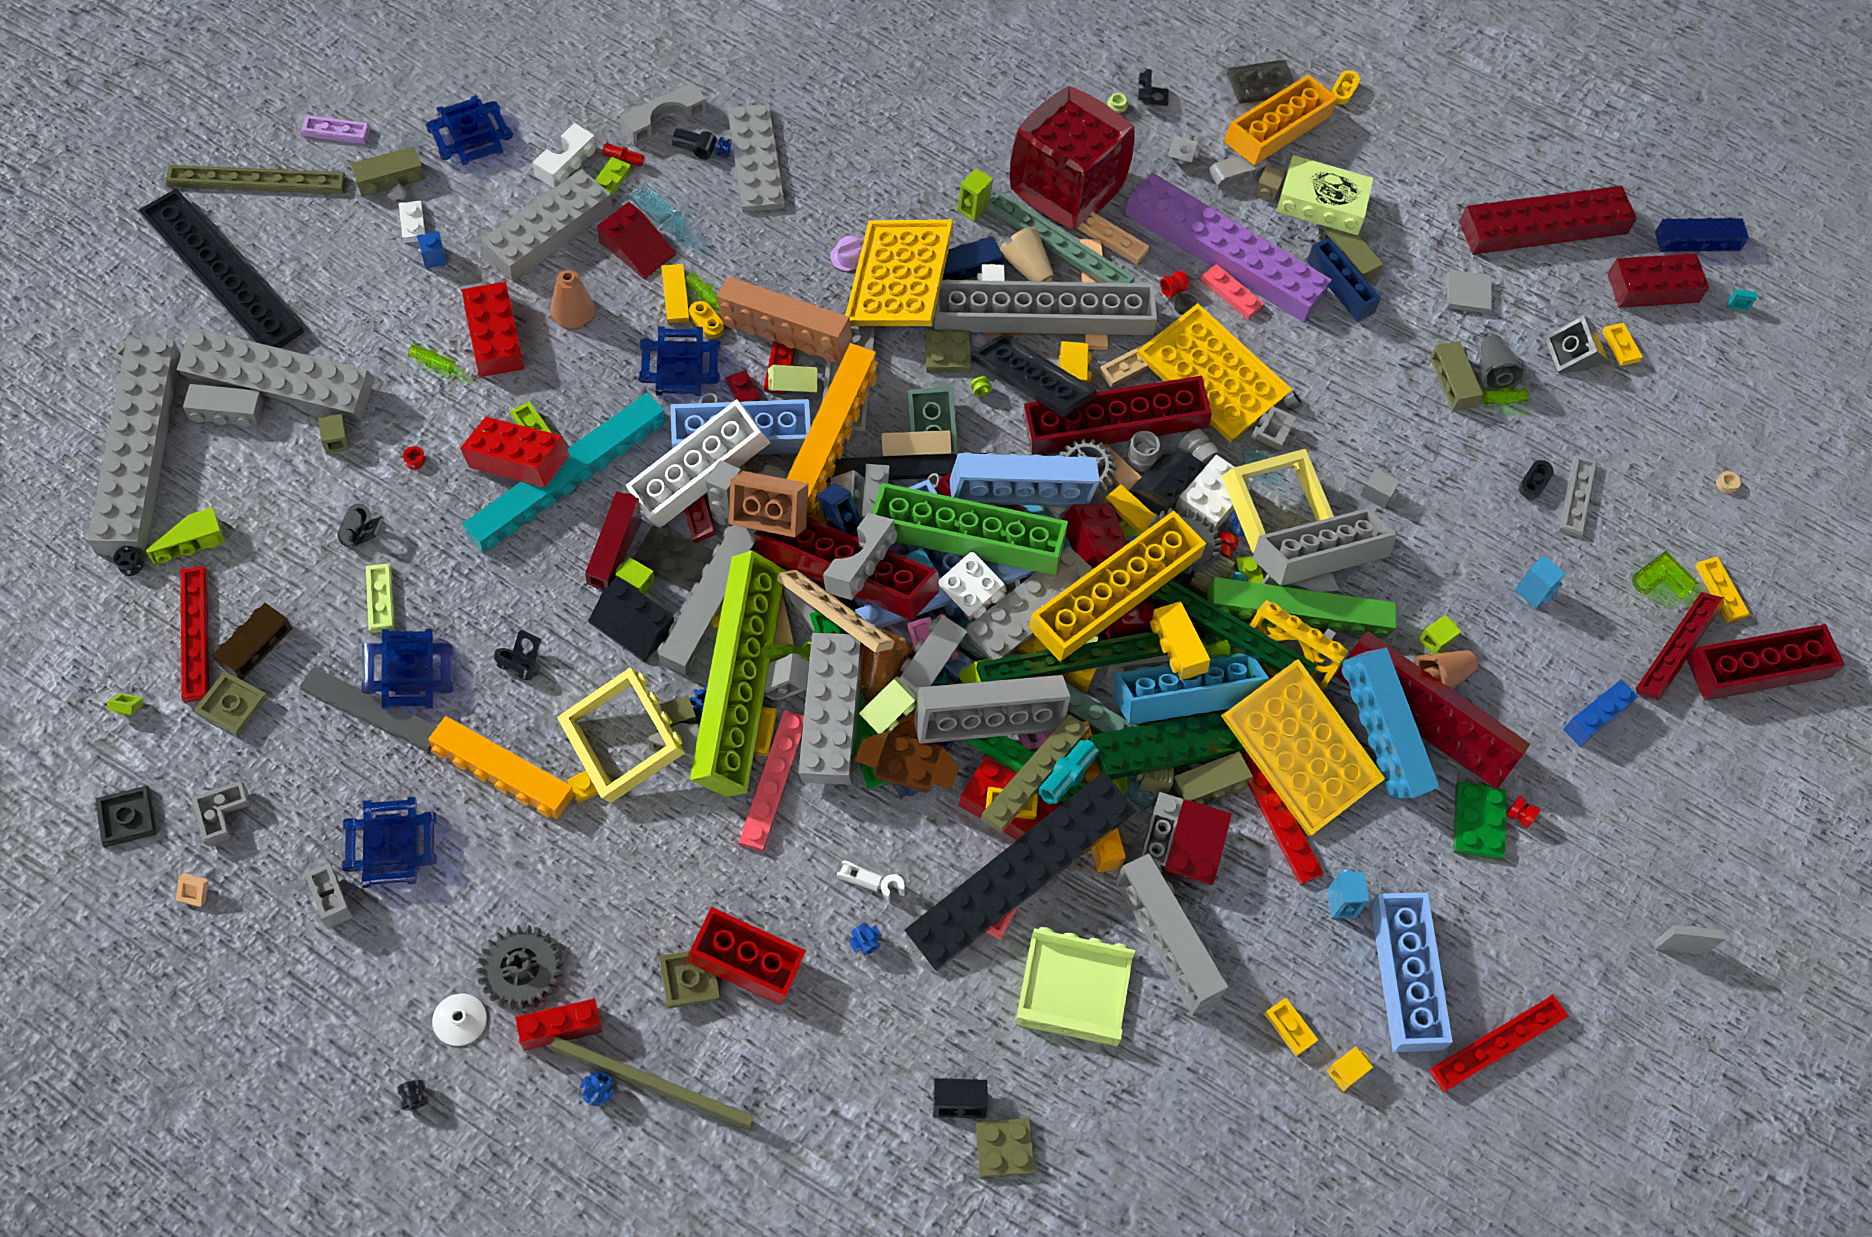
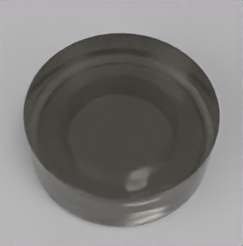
(1184, 303)

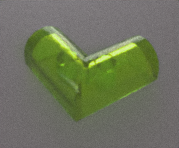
(1667, 571)

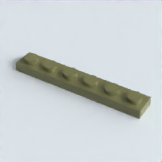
(1034, 774)

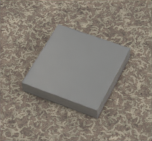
(1469, 291)
(1690, 939)

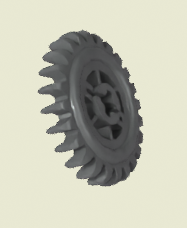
(1212, 549)
(545, 958)

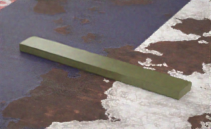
(256, 179)
(652, 1084)

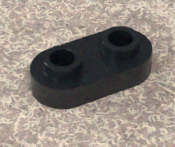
(1536, 481)

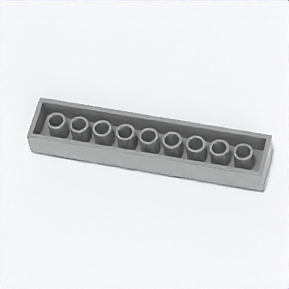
(1046, 307)
(135, 446)

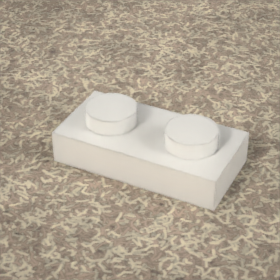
(411, 220)

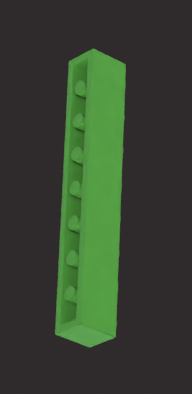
(1312, 607)

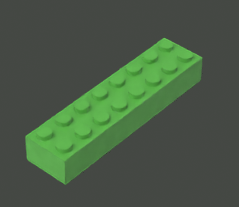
(975, 527)

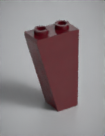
(614, 540)

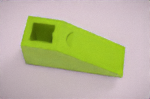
(190, 535)

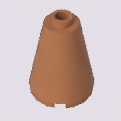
(571, 301)
(1449, 667)

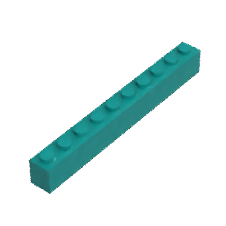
(586, 457)

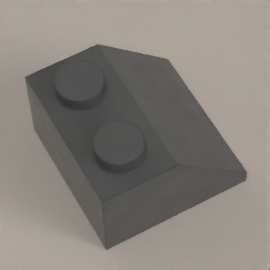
(1576, 346)

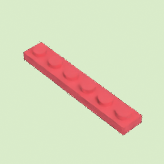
(772, 782)

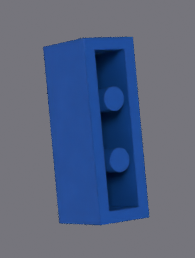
(1600, 712)

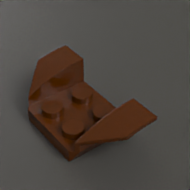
(907, 762)

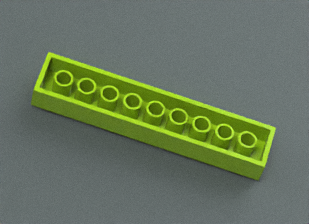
(737, 676)

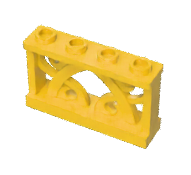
(1311, 640)

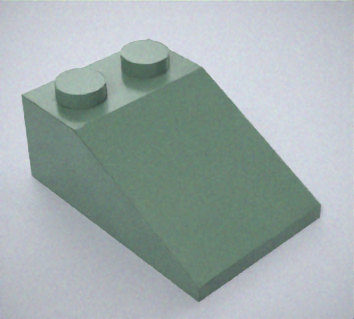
(932, 411)

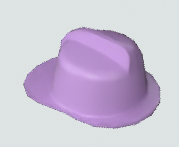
(847, 253)

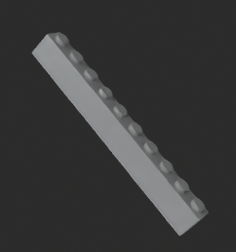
(694, 626)

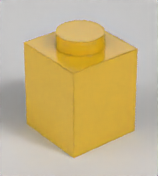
(1350, 1068)

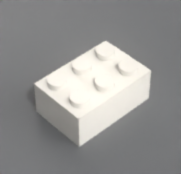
(1209, 495)

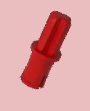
(623, 154)

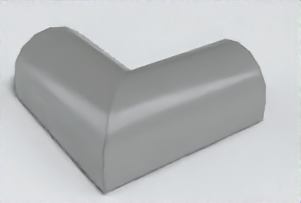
(212, 807)

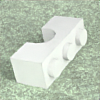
(555, 168)

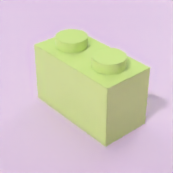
(889, 705)

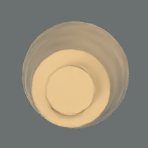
(1028, 255)

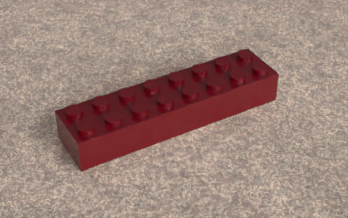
(1547, 219)
(1121, 413)
(895, 585)
(1451, 720)

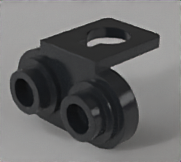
(1145, 93)
(357, 525)
(518, 661)

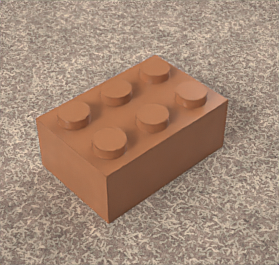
(768, 503)

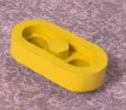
(1346, 86)
(705, 319)

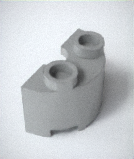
(1274, 428)

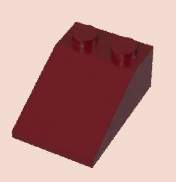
(635, 240)
(1198, 842)

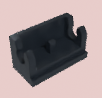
(960, 1098)

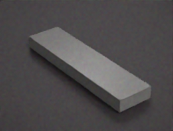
(1577, 496)

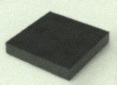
(125, 816)

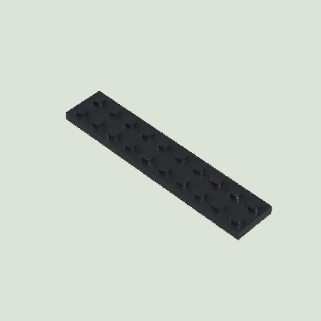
(221, 270)
(1020, 871)

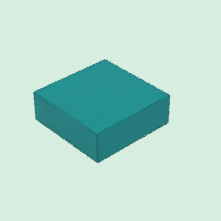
(1742, 299)

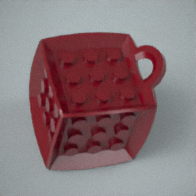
(1071, 156)

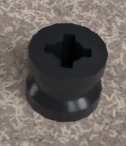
(129, 555)
(412, 1095)

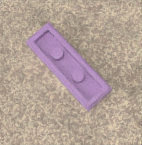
(335, 129)

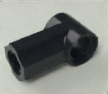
(700, 144)

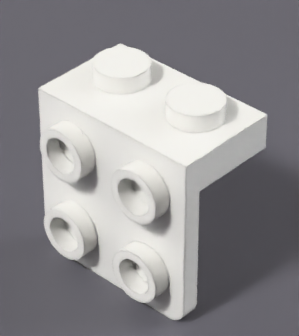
(972, 586)

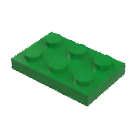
(1479, 821)

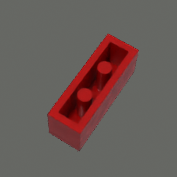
(565, 1022)

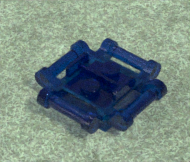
(469, 128)
(679, 362)
(407, 668)
(389, 842)

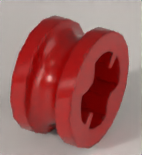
(414, 464)

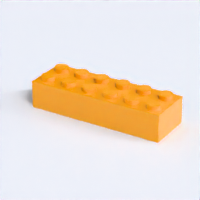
(1280, 119)

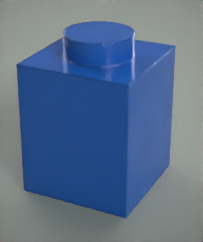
(432, 249)

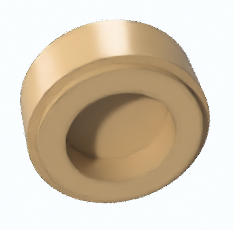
(1728, 482)

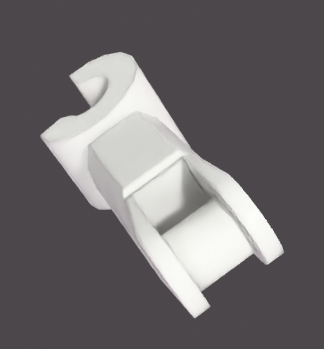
(871, 879)

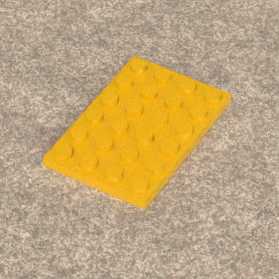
(899, 273)
(1234, 378)
(1303, 747)

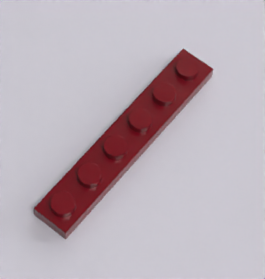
(1679, 646)

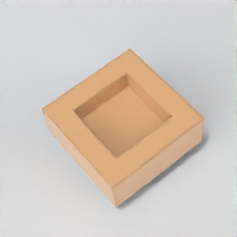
(192, 889)

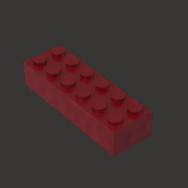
(1096, 537)
(1765, 662)

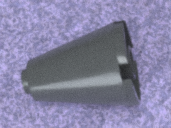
(1500, 365)

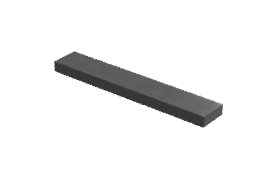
(368, 708)

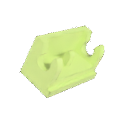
(792, 378)

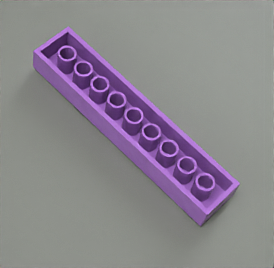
(1224, 242)

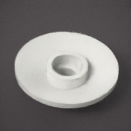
(463, 1031)

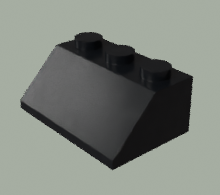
(1166, 481)
(631, 619)

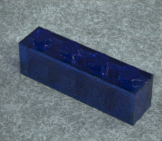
(1701, 234)

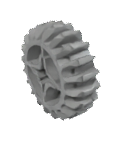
(1103, 460)

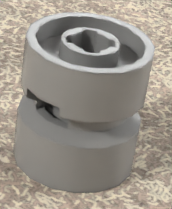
(1197, 444)
(1142, 451)

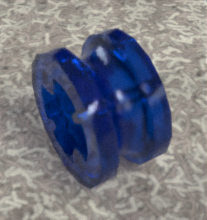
(724, 147)

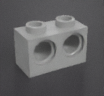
(328, 895)

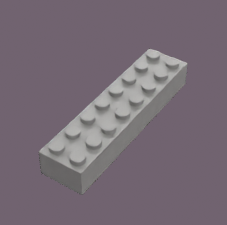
(276, 373)

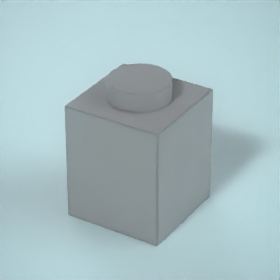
(1381, 488)

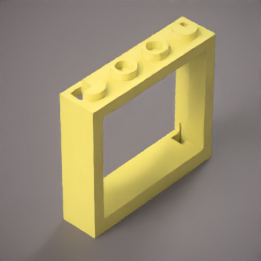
(1242, 500)
(616, 789)

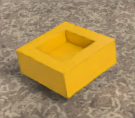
(582, 786)

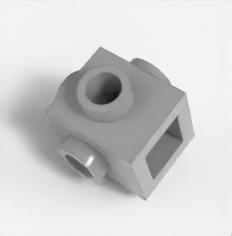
(1176, 151)

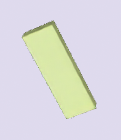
(380, 598)

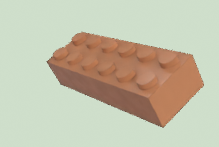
(784, 320)

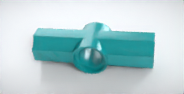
(1068, 771)

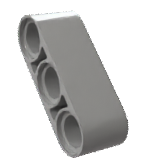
(1236, 171)

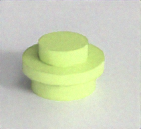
(1118, 102)

